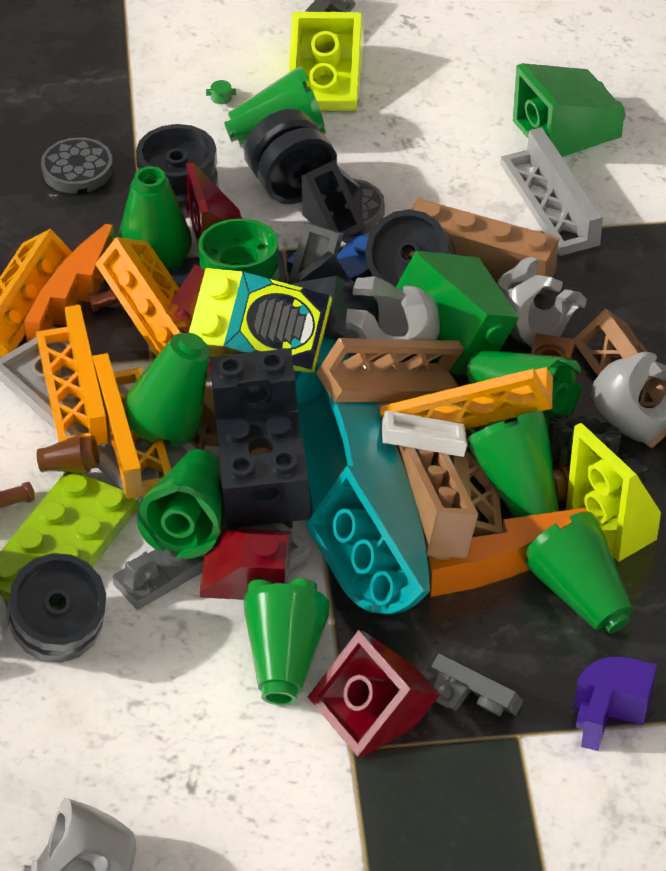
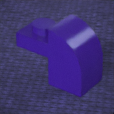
(612, 689)

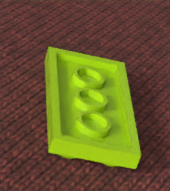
(74, 518)

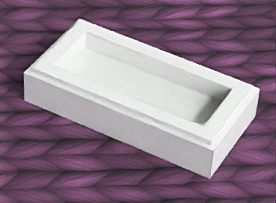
(424, 433)

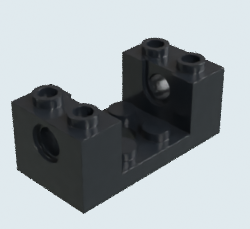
(259, 410)

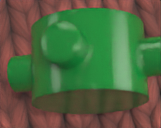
(221, 92)

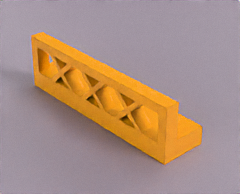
(23, 281)
(136, 287)
(84, 375)
(485, 400)
(129, 460)

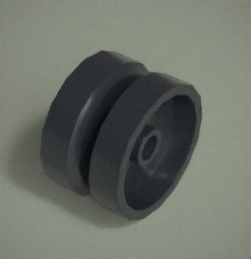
(174, 147)
(284, 150)
(400, 235)
(63, 583)

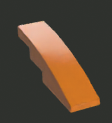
(69, 283)
(493, 555)

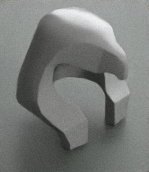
(520, 288)
(402, 314)
(617, 395)
(88, 836)

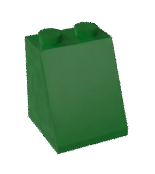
(567, 105)
(467, 300)

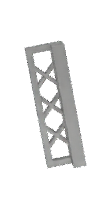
(563, 193)

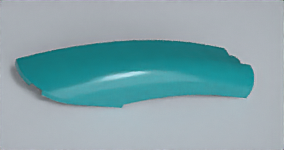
(360, 499)

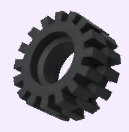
(562, 431)

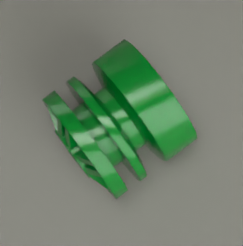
(242, 247)

